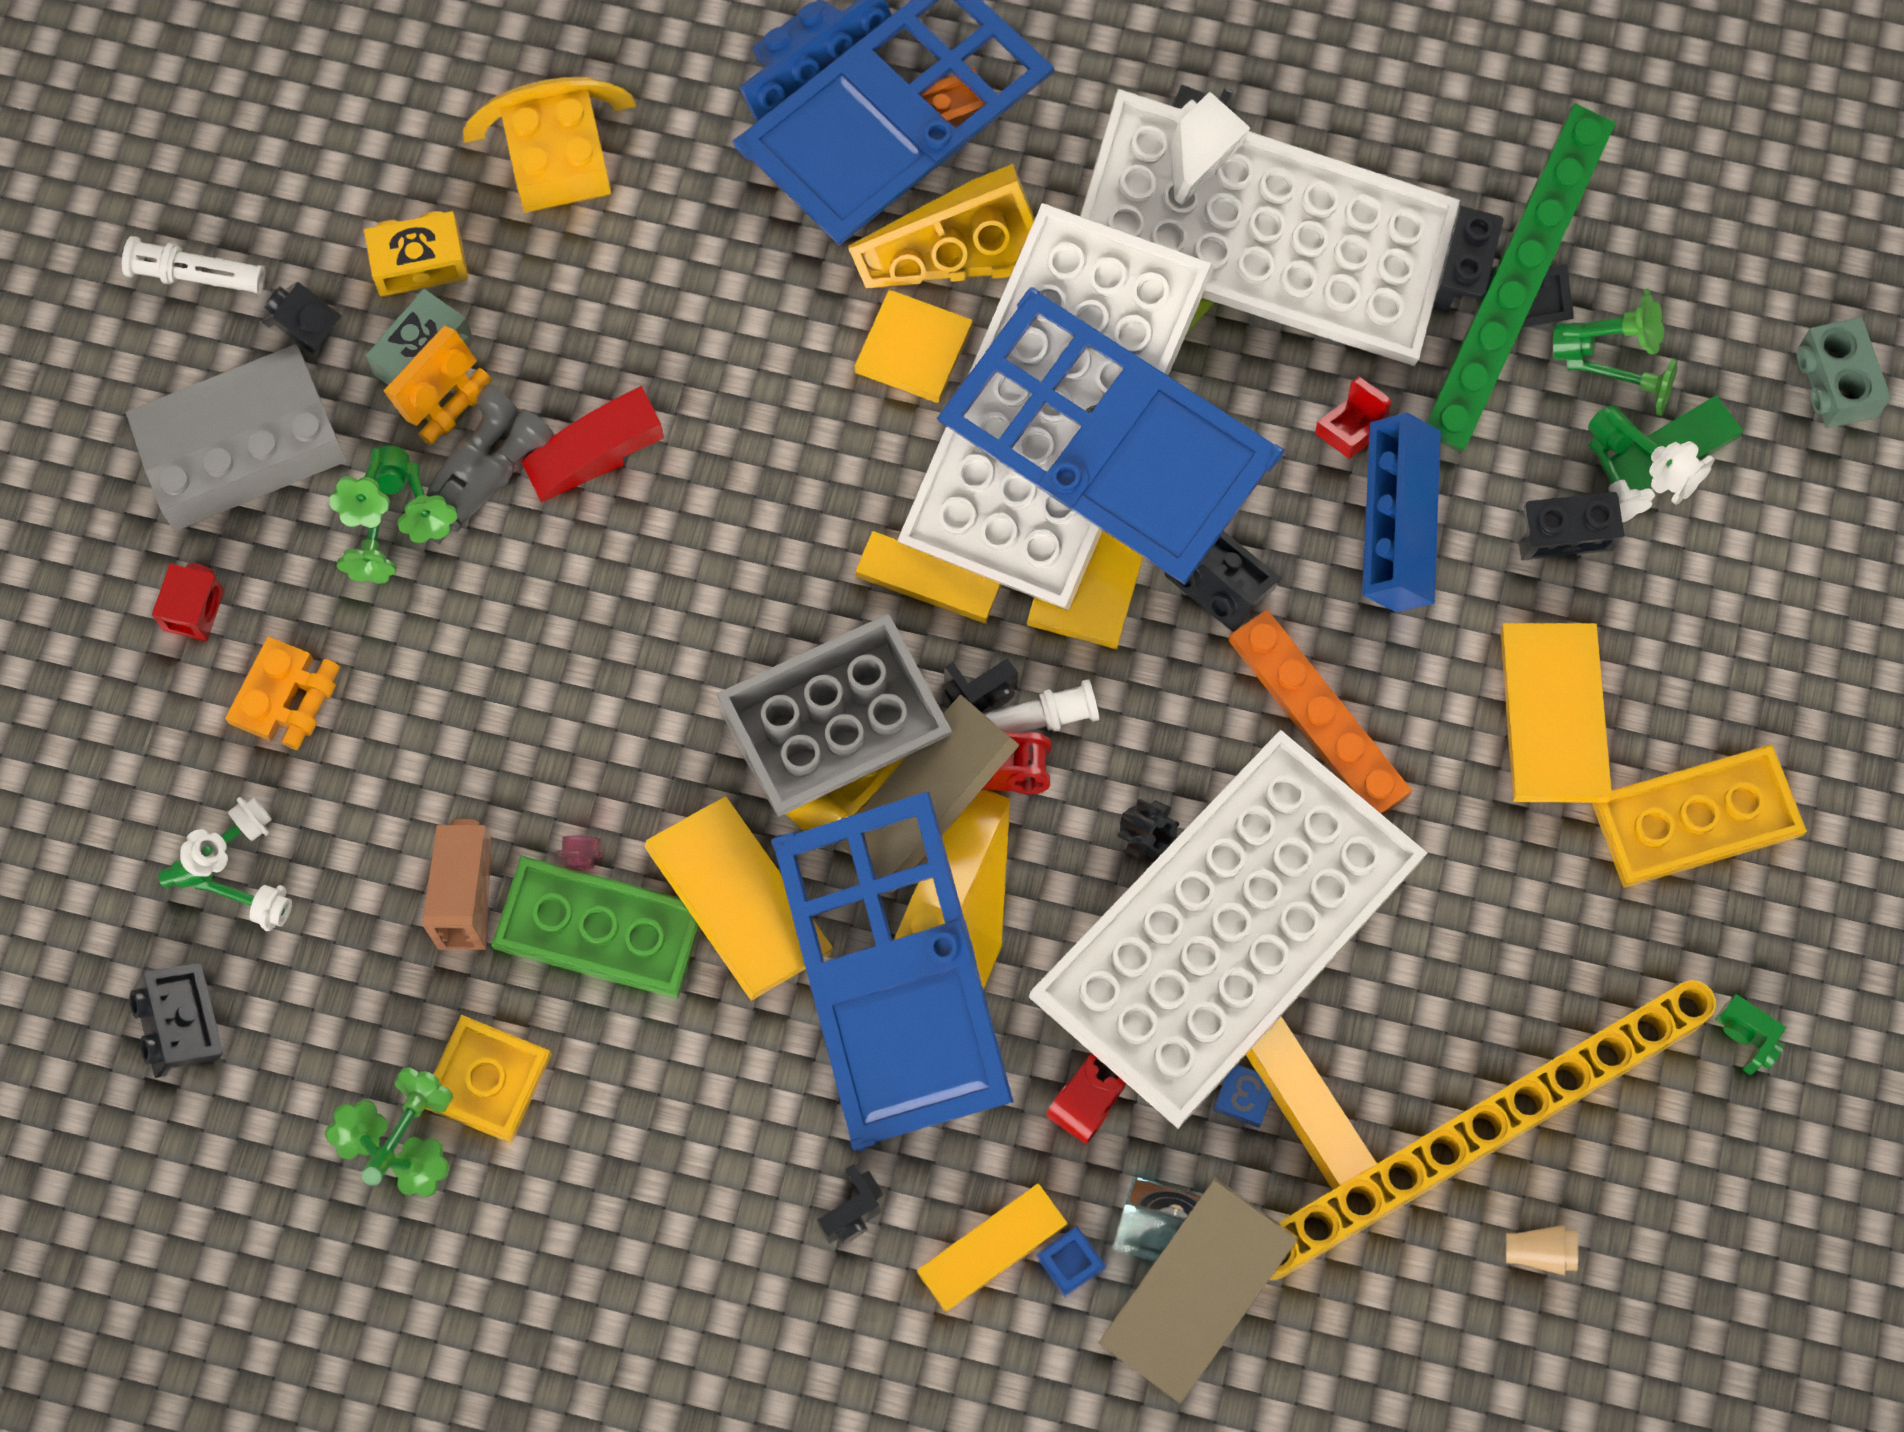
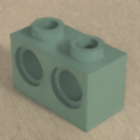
(1854, 371)

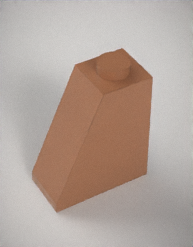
(459, 886)

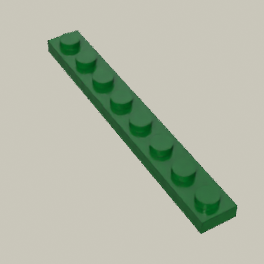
(1519, 275)

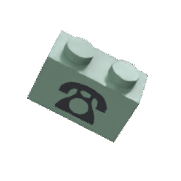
(411, 334)

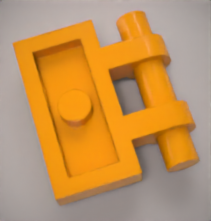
(430, 377)
(272, 686)

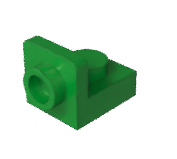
(1751, 1025)

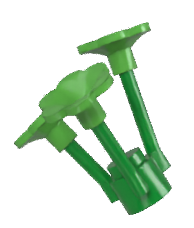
(1577, 340)
(365, 502)

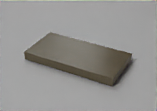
(952, 773)
(1198, 1290)

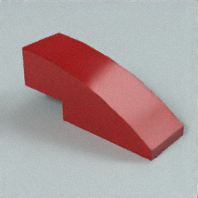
(593, 444)

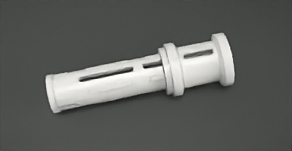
(170, 269)
(1048, 710)

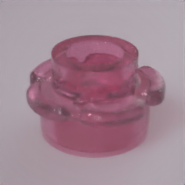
(580, 851)

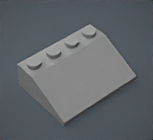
(234, 437)
(832, 715)

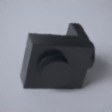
(300, 315)
(989, 689)
(849, 1219)

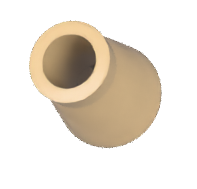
(1544, 1249)

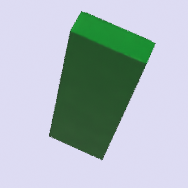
(1706, 425)

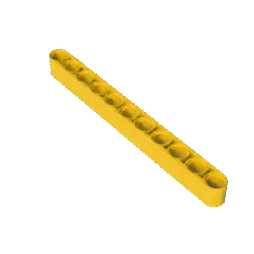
(1503, 1115)

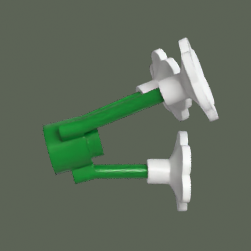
(1672, 467)

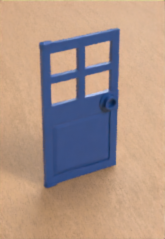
(868, 136)
(1147, 461)
(903, 1016)

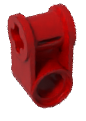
(1016, 768)
(1085, 1100)

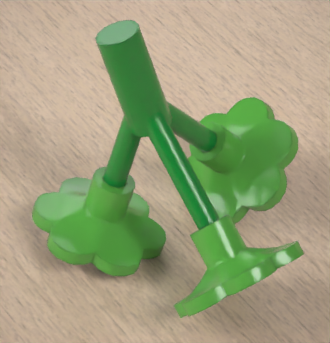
(421, 1161)

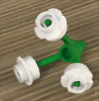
(206, 854)

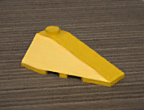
(954, 237)
(978, 862)

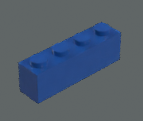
(1401, 513)

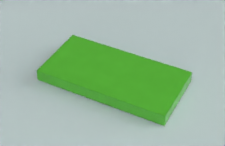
(597, 927)

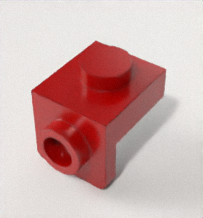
(1349, 423)

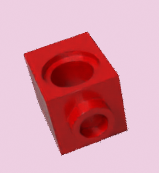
(188, 601)

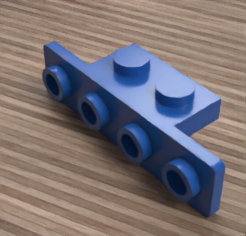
(805, 48)

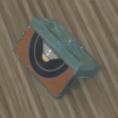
(1152, 1218)

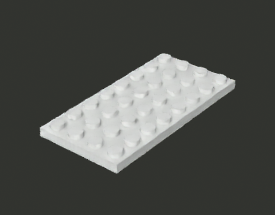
(1283, 230)
(984, 512)
(1227, 928)

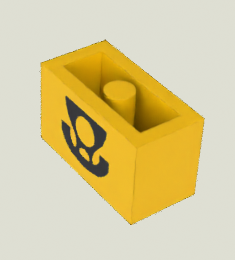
(416, 253)

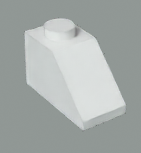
(1202, 143)

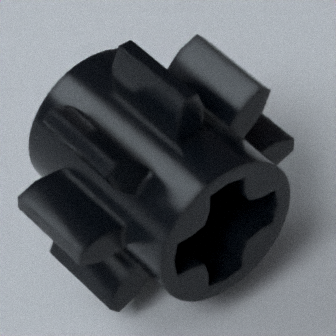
(1148, 829)

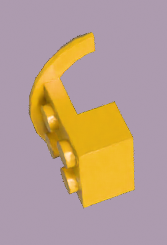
(552, 138)

